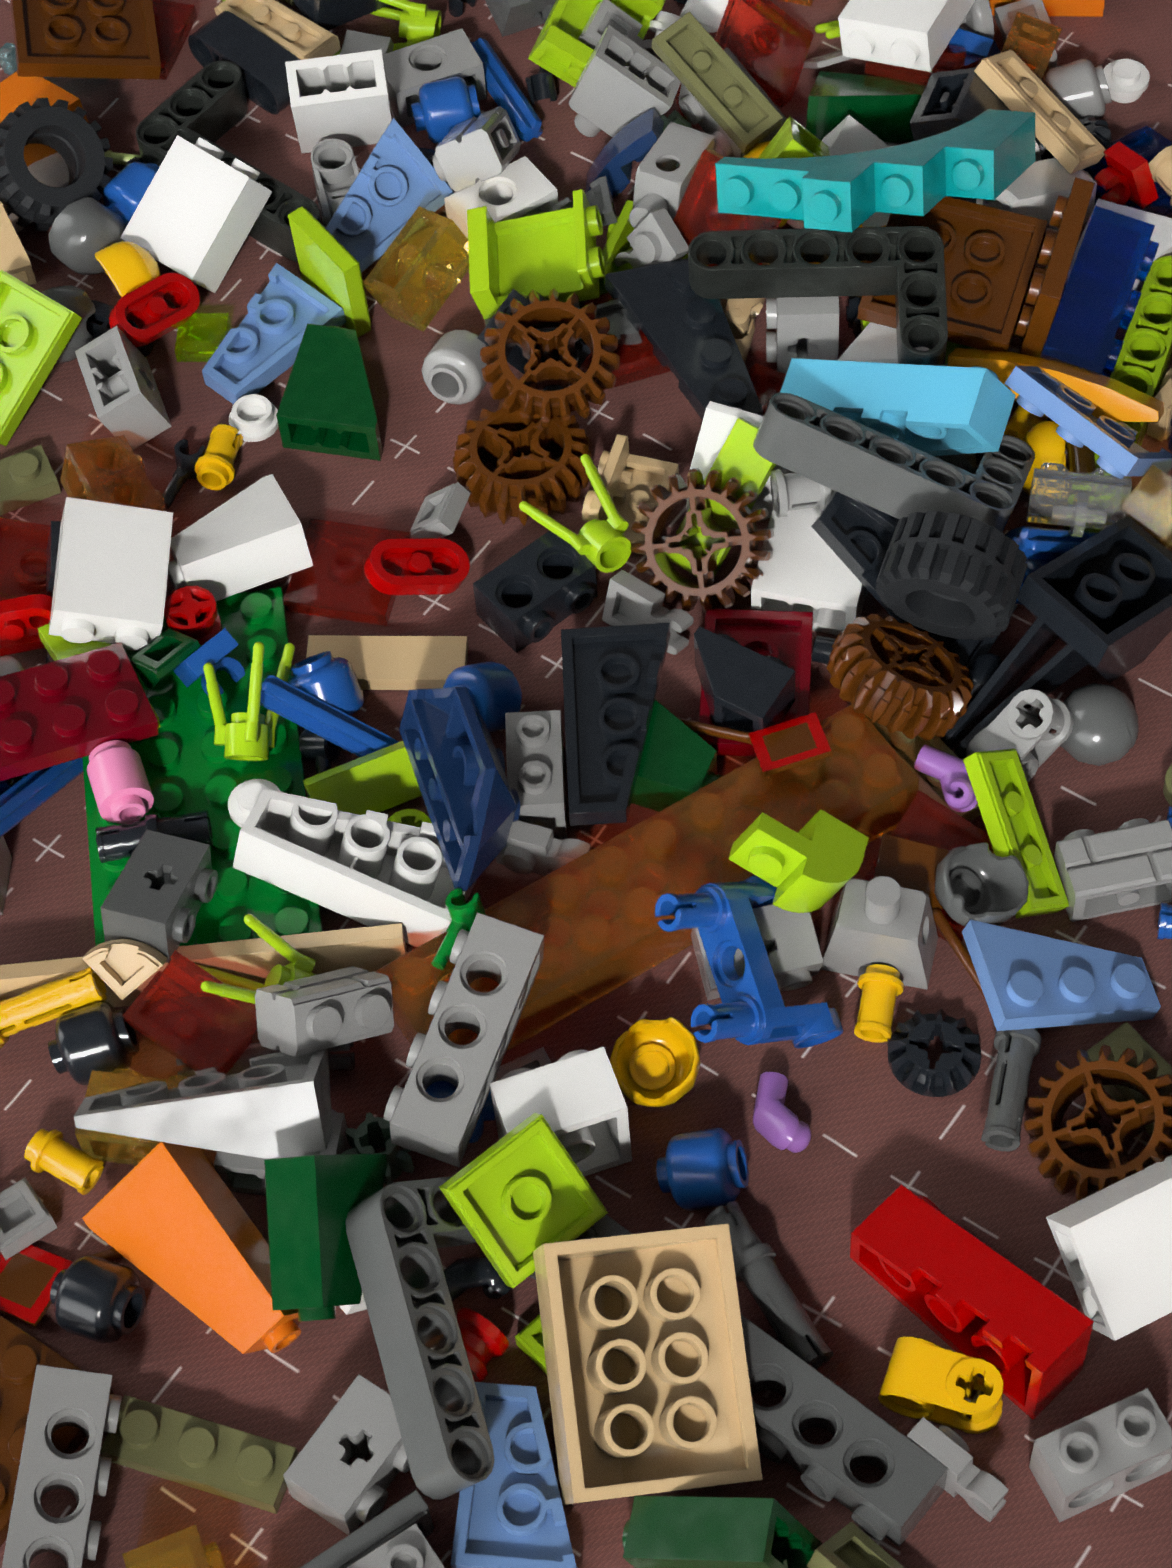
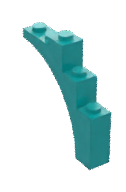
(904, 179)

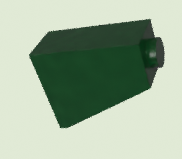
(874, 101)
(329, 397)
(672, 762)
(307, 1229)
(715, 1534)

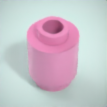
(119, 782)

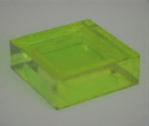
(201, 336)

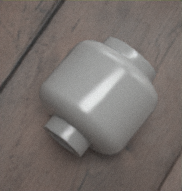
(1080, 88)
(455, 367)

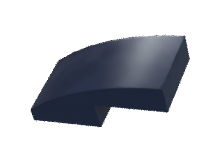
(626, 146)

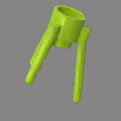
(416, 21)
(598, 539)
(247, 734)
(245, 989)

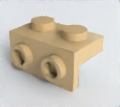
(628, 483)

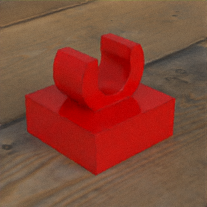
(1127, 176)

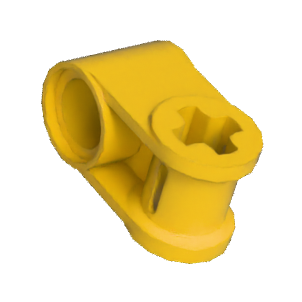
(936, 1381)

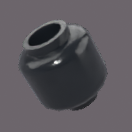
(92, 1040)
(98, 1299)

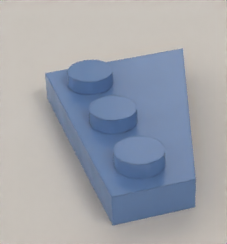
(386, 196)
(268, 335)
(1107, 438)
(1056, 982)
(518, 1510)

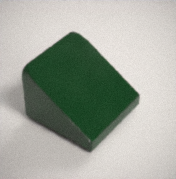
(163, 656)

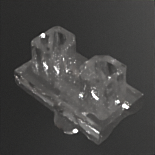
(1076, 498)

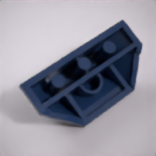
(459, 779)

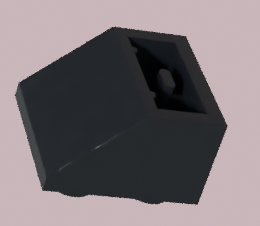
(951, 101)

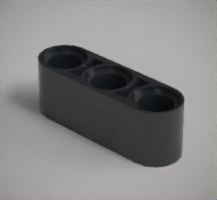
(257, 56)

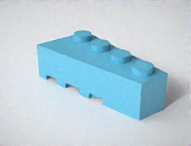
(920, 405)

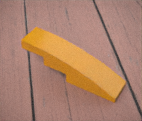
(1107, 394)

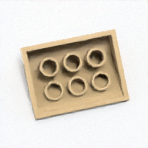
(646, 1363)

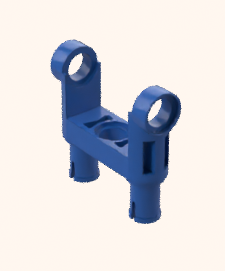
(752, 1003)

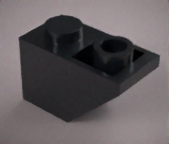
(742, 685)

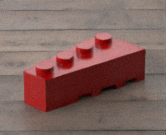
(973, 1298)

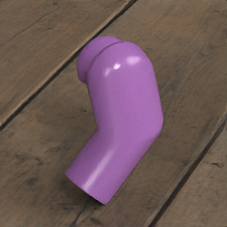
(952, 776)
(774, 1119)

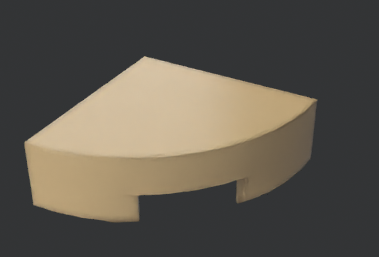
(124, 964)

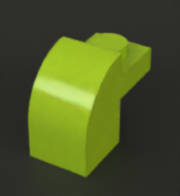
(801, 865)

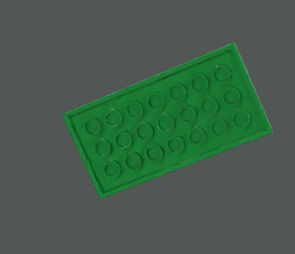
(193, 776)

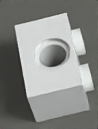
(510, 195)

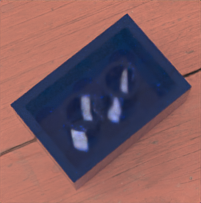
(1101, 292)

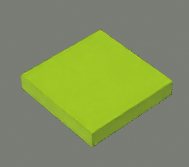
(330, 268)
(522, 1197)

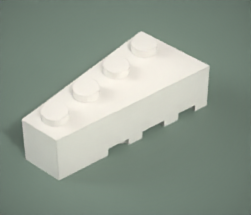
(349, 862)

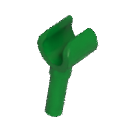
(462, 917)

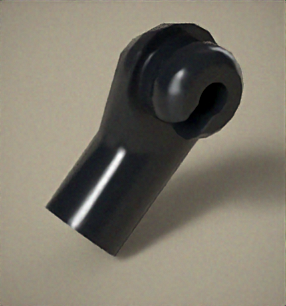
(474, 1273)

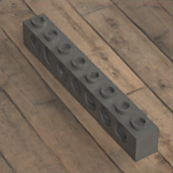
(860, 1437)

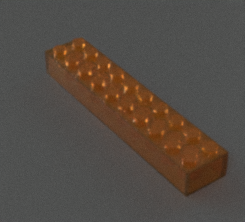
(602, 904)

